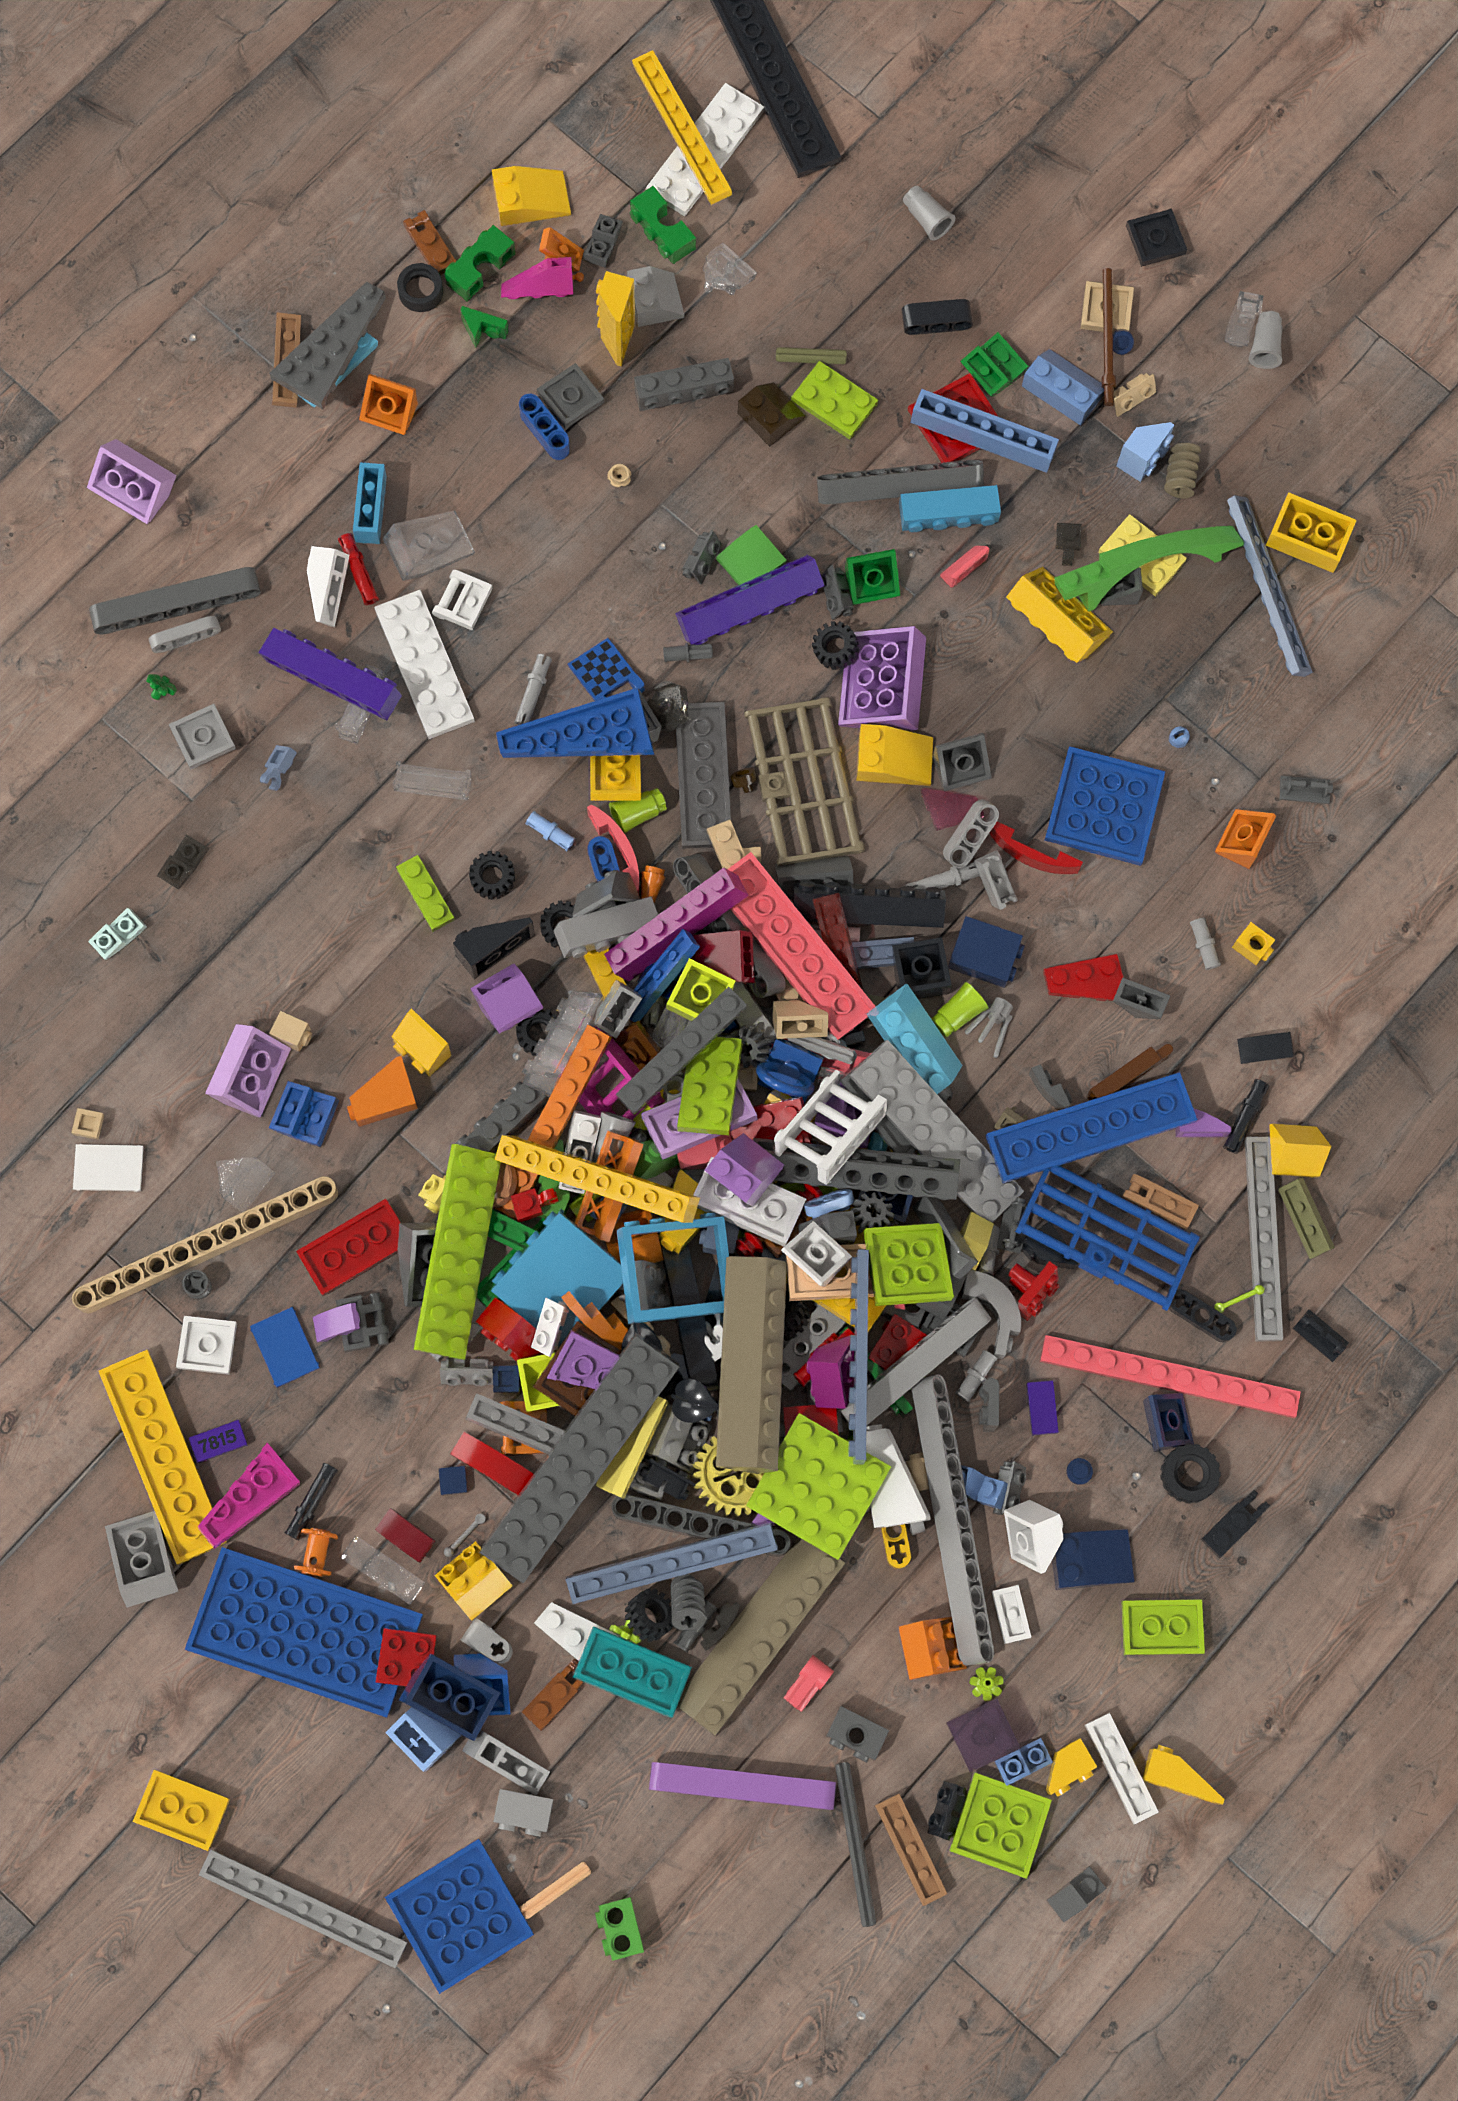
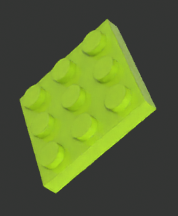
(908, 1264)
(1000, 1825)

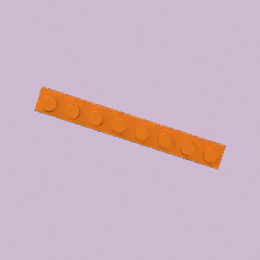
(562, 1102)

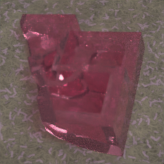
(946, 807)

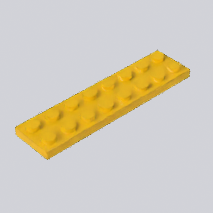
(159, 1453)

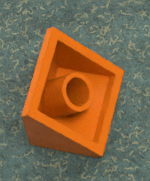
(388, 404)
(1245, 836)

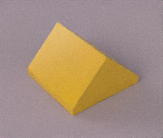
(1297, 1150)

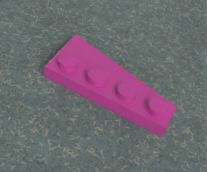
(257, 1489)

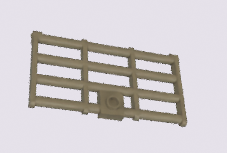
(784, 784)

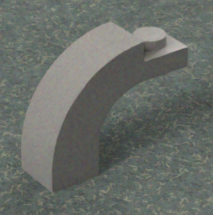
(1001, 1302)

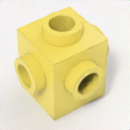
(432, 1193)

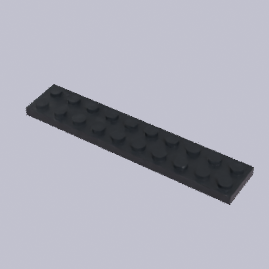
(778, 85)

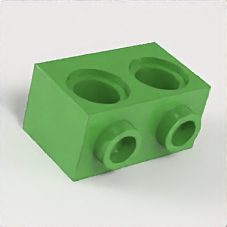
(626, 1927)

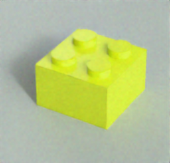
(697, 990)

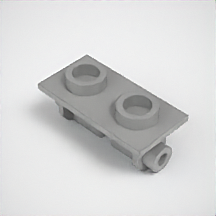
(455, 1373)

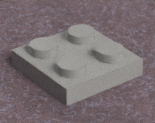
(202, 736)

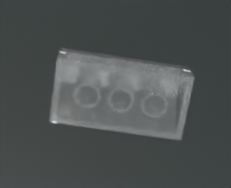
(561, 1040)

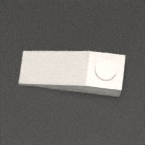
(326, 580)

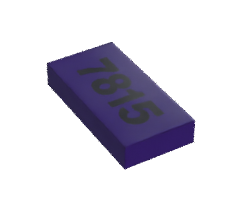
(218, 1441)

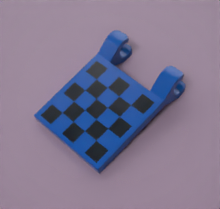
(604, 670)

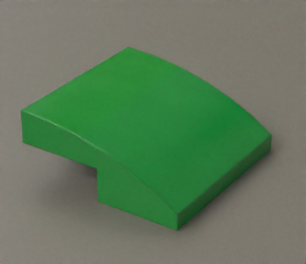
(995, 365)

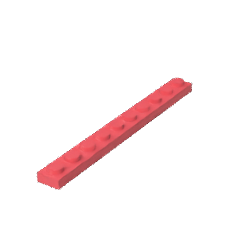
(1170, 1376)

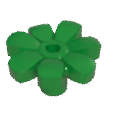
(160, 686)

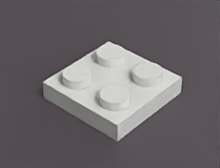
(206, 1345)

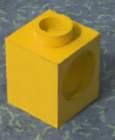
(1254, 933)

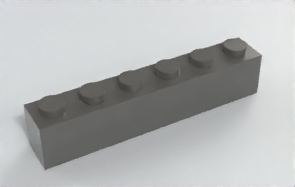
(681, 1050)

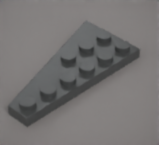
(327, 351)

